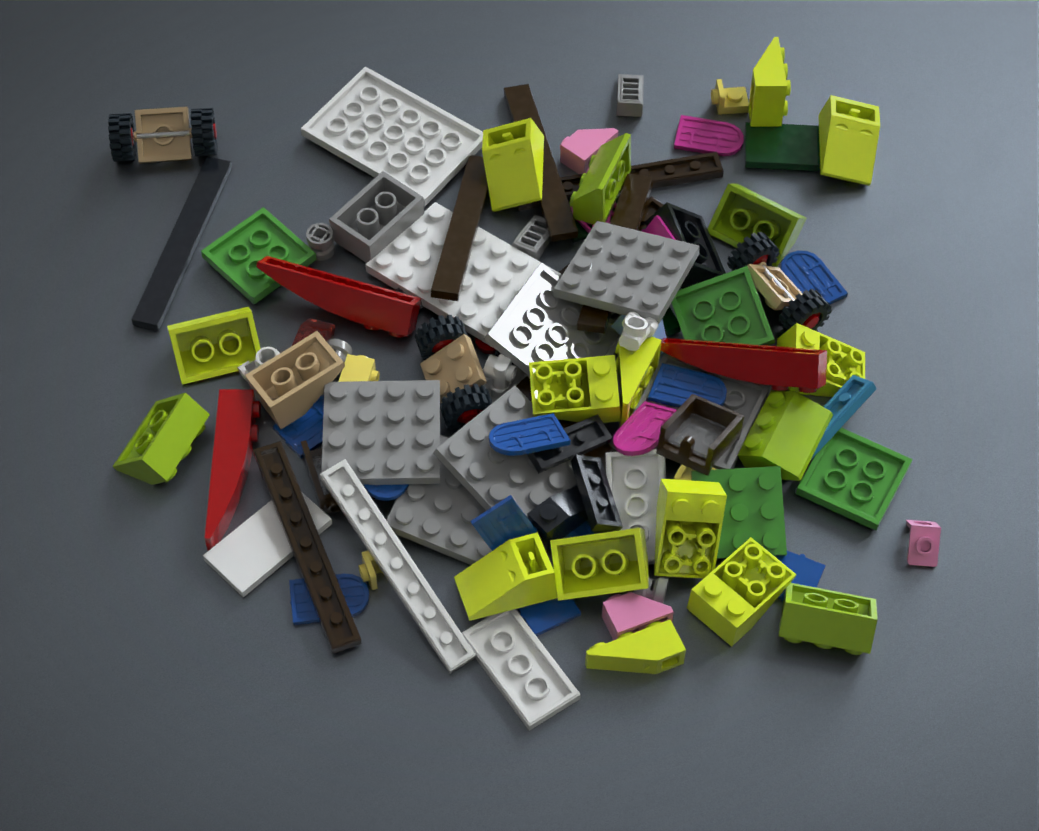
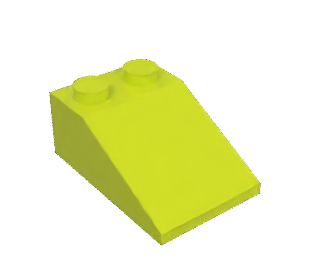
(635, 373)

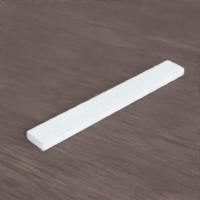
(397, 566)

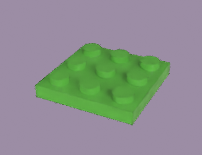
(241, 248)
(723, 310)
(854, 477)
(751, 508)

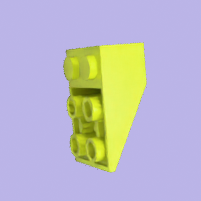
(769, 88)
(848, 139)
(513, 163)
(841, 358)
(576, 388)
(688, 527)
(507, 578)
(739, 591)

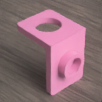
(923, 543)

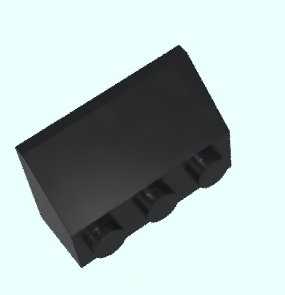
(692, 229)

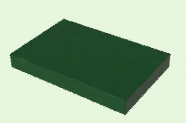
(782, 147)

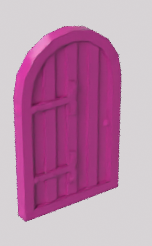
(708, 136)
(641, 429)

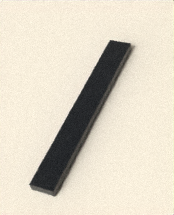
(182, 244)

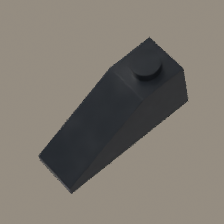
(558, 515)

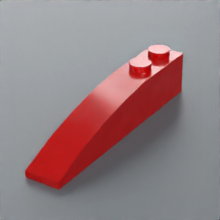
(346, 297)
(754, 363)
(231, 458)

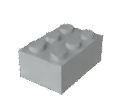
(376, 216)

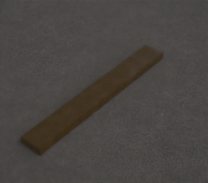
(664, 173)
(554, 200)
(628, 215)
(461, 232)
(307, 547)

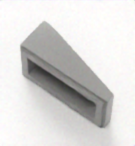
(634, 91)
(523, 237)

